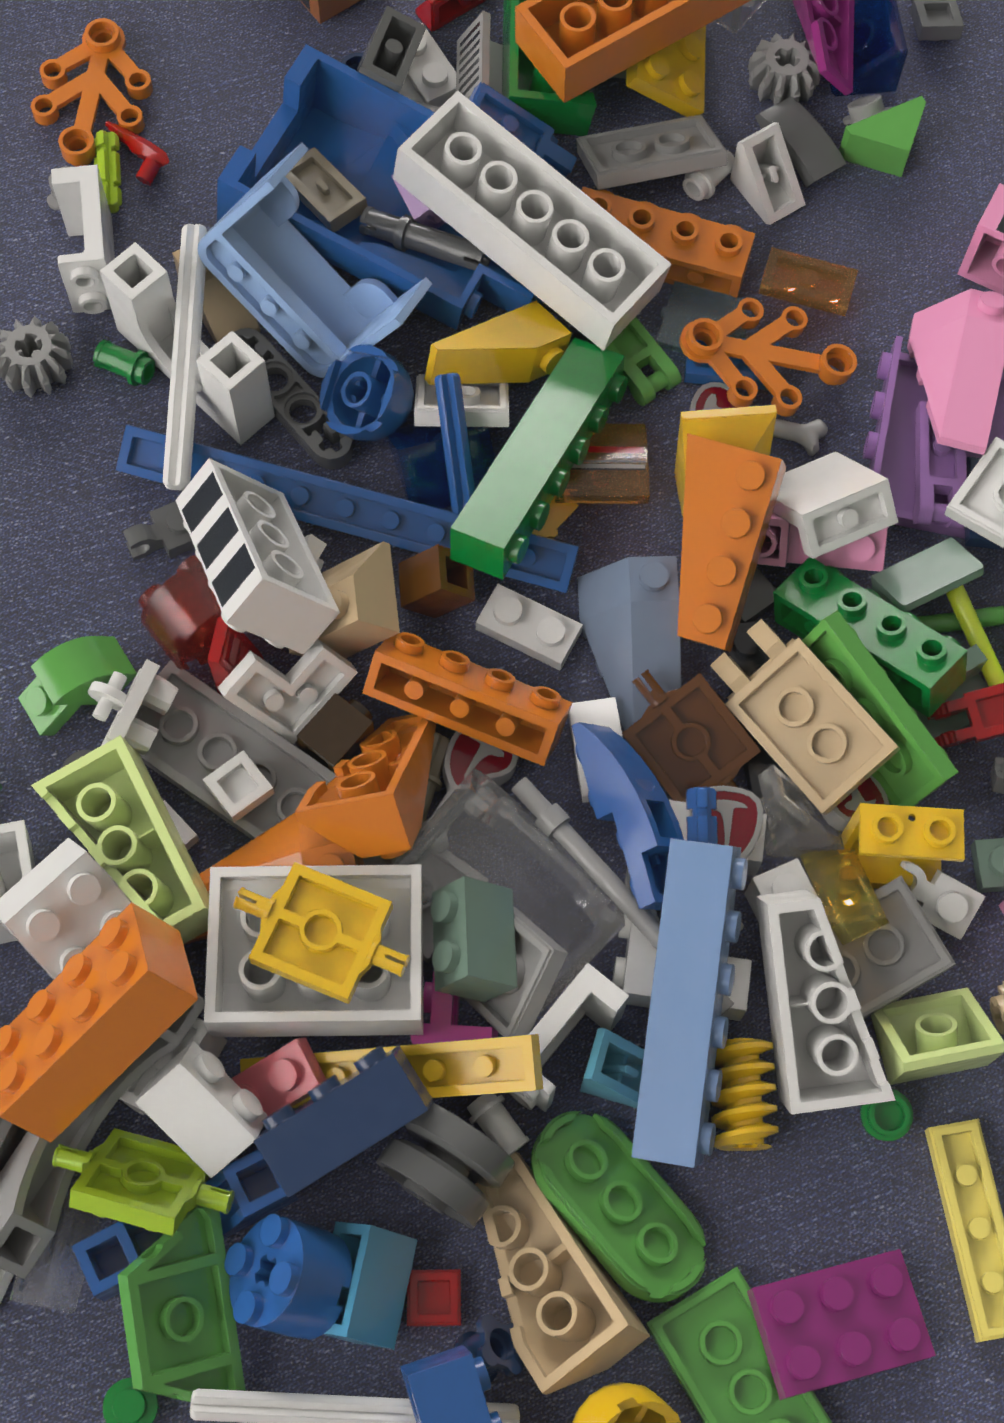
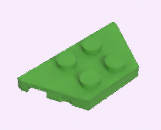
(182, 1312)

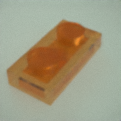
(808, 281)

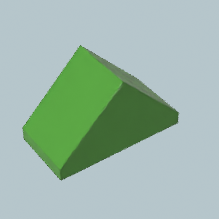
(884, 138)

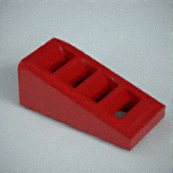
(227, 651)

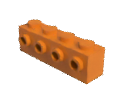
(698, 249)
(467, 697)

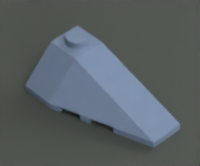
(633, 627)

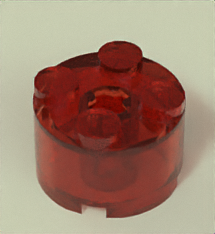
(182, 614)

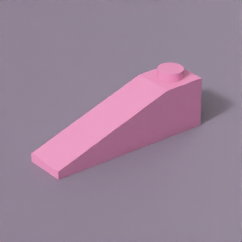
(960, 365)

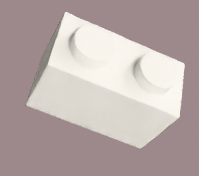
(202, 1108)

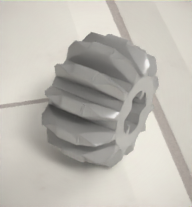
(783, 70)
(34, 356)

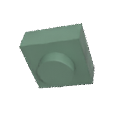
(988, 864)

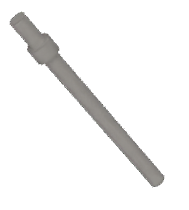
(554, 823)

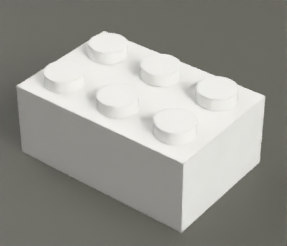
(61, 906)

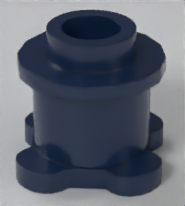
(494, 1345)

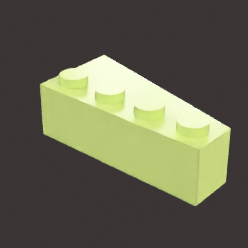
(129, 832)

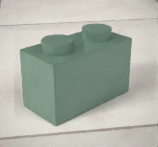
(474, 939)

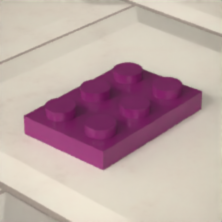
(840, 1324)

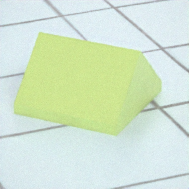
(935, 1036)

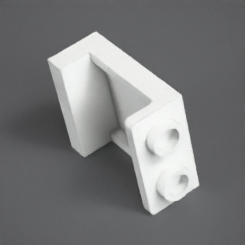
(87, 214)
(834, 503)
(586, 995)

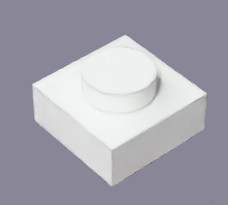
(238, 786)

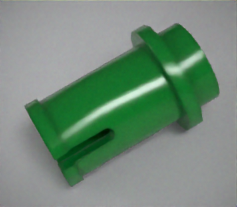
(134, 366)

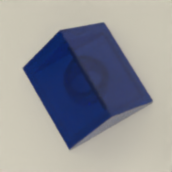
(878, 47)
(422, 463)

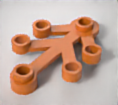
(91, 87)
(761, 354)

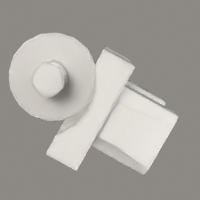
(145, 689)

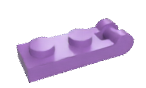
(937, 471)

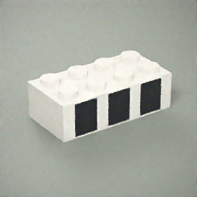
(256, 558)

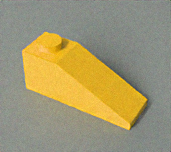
(503, 349)

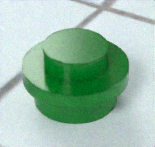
(887, 1119)
(129, 1405)

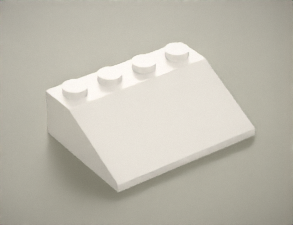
(259, 1003)

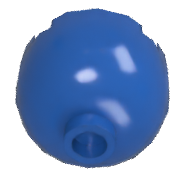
(367, 394)

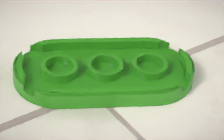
(619, 1206)

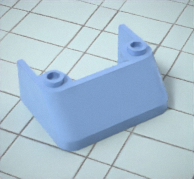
(291, 284)

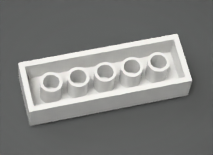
(530, 220)

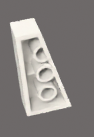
(814, 1012)

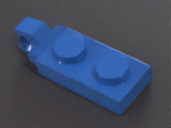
(524, 126)

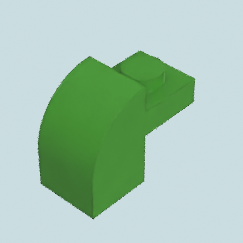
(66, 676)

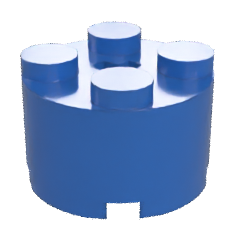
(288, 1277)

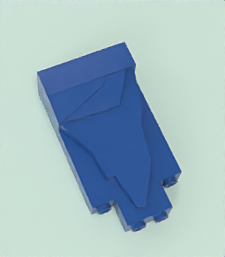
(359, 131)

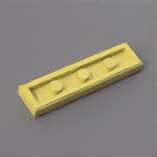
(972, 1221)

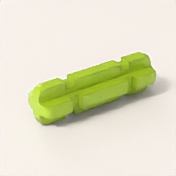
(109, 167)

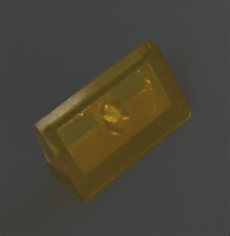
(844, 893)

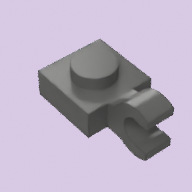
(165, 531)

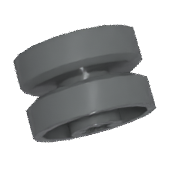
(441, 1170)

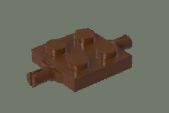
(689, 737)

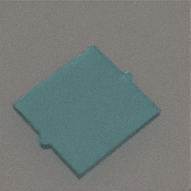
(689, 304)

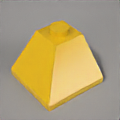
(740, 427)

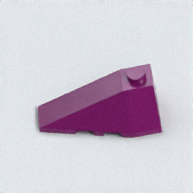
(830, 37)

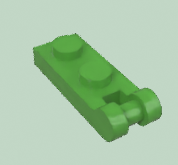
(640, 351)

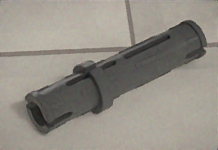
(408, 234)

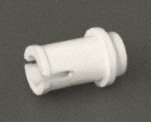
(702, 183)
(497, 1122)

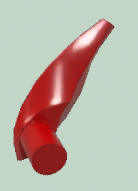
(153, 156)

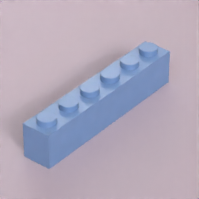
(687, 1003)

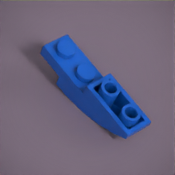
(630, 795)

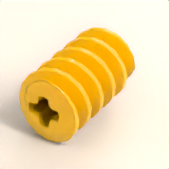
(743, 1096)

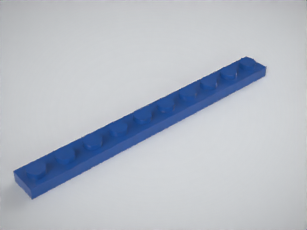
(349, 507)

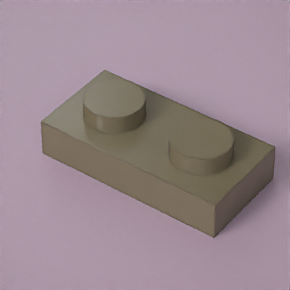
(326, 191)

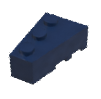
(342, 1118)

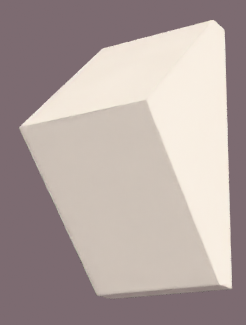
(766, 174)

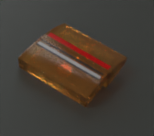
(613, 468)

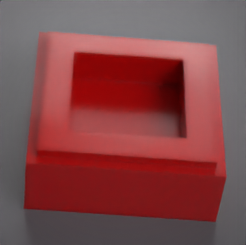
(434, 1298)

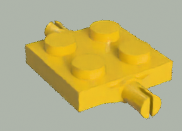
(321, 932)

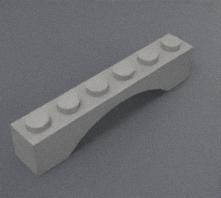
(35, 1189)

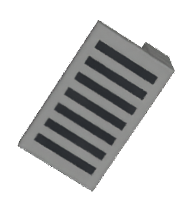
(478, 58)

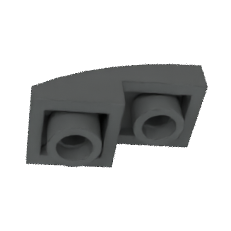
(806, 140)

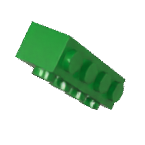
(915, 657)

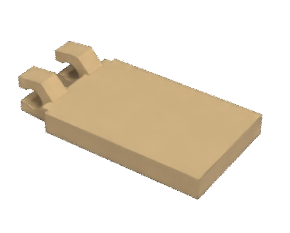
(805, 719)

